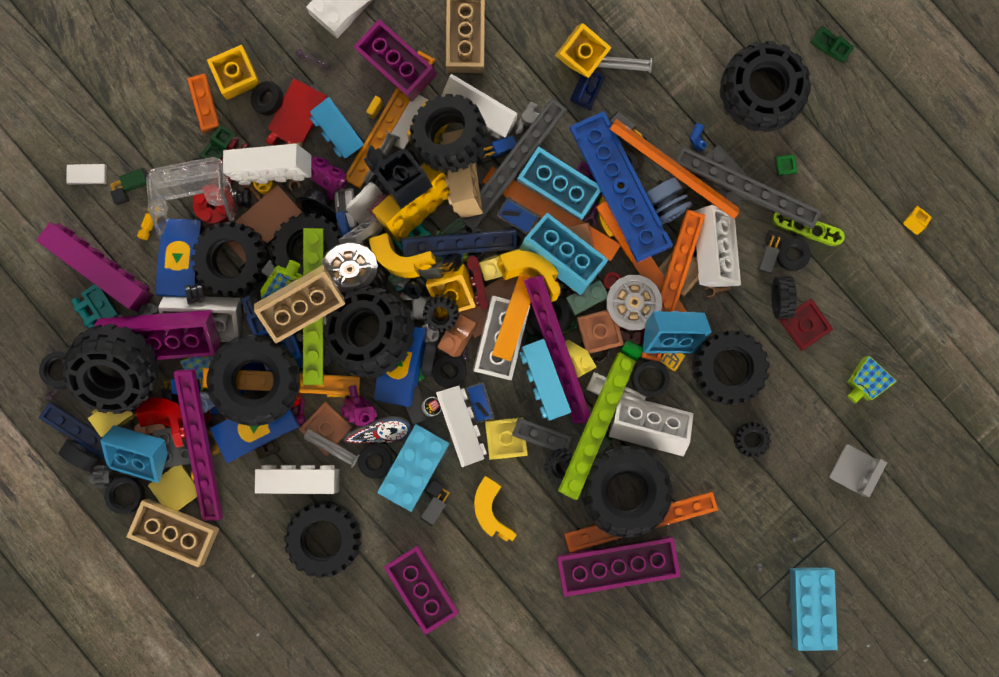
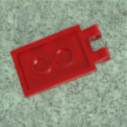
(292, 119)

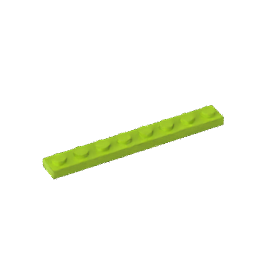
(313, 333)
(597, 426)

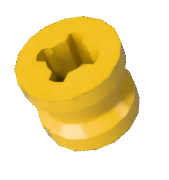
(264, 190)

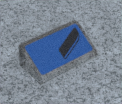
(518, 216)
(480, 402)

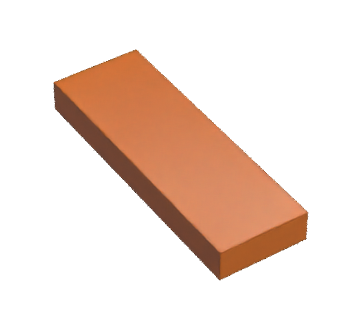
(203, 102)

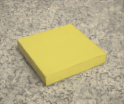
(501, 442)
(175, 488)

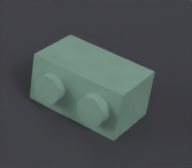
(591, 297)

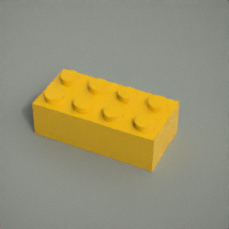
(401, 222)

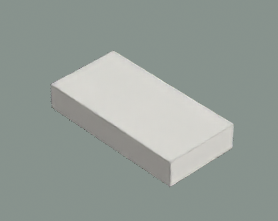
(86, 174)

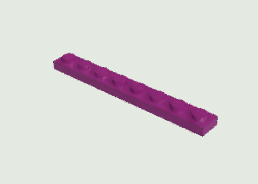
(557, 348)
(198, 444)

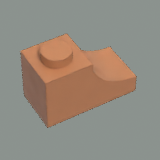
(456, 338)

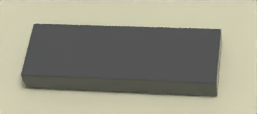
(540, 435)

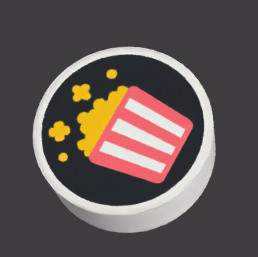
(431, 407)

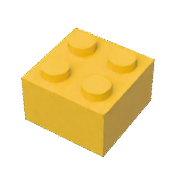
(233, 72)

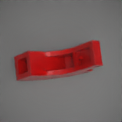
(162, 412)

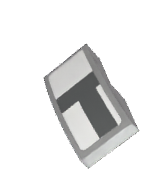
(342, 199)

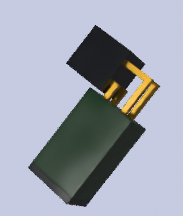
(129, 182)

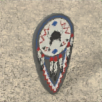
(380, 431)

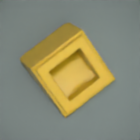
(917, 220)

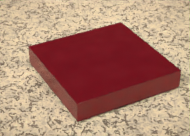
(806, 325)

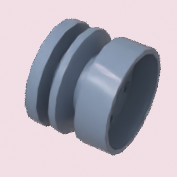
(667, 201)

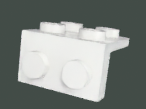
(365, 199)

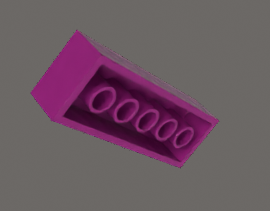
(92, 265)
(173, 333)
(618, 566)

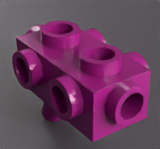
(327, 176)
(358, 409)

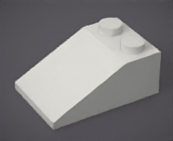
(336, 14)

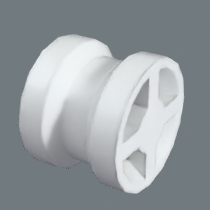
(430, 334)

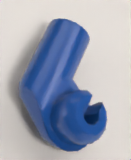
(695, 138)

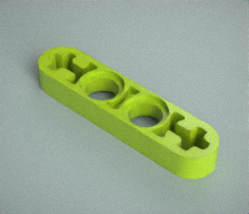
(807, 232)

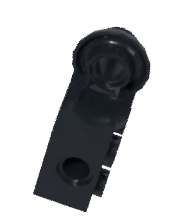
(398, 175)

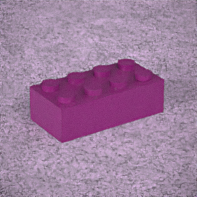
(395, 60)
(421, 589)

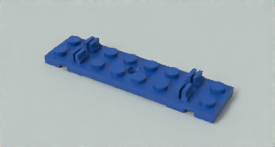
(628, 205)

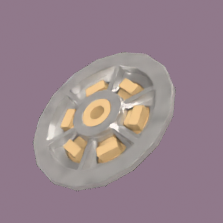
(350, 266)
(633, 301)

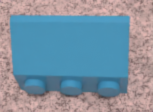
(335, 128)
(675, 332)
(134, 453)

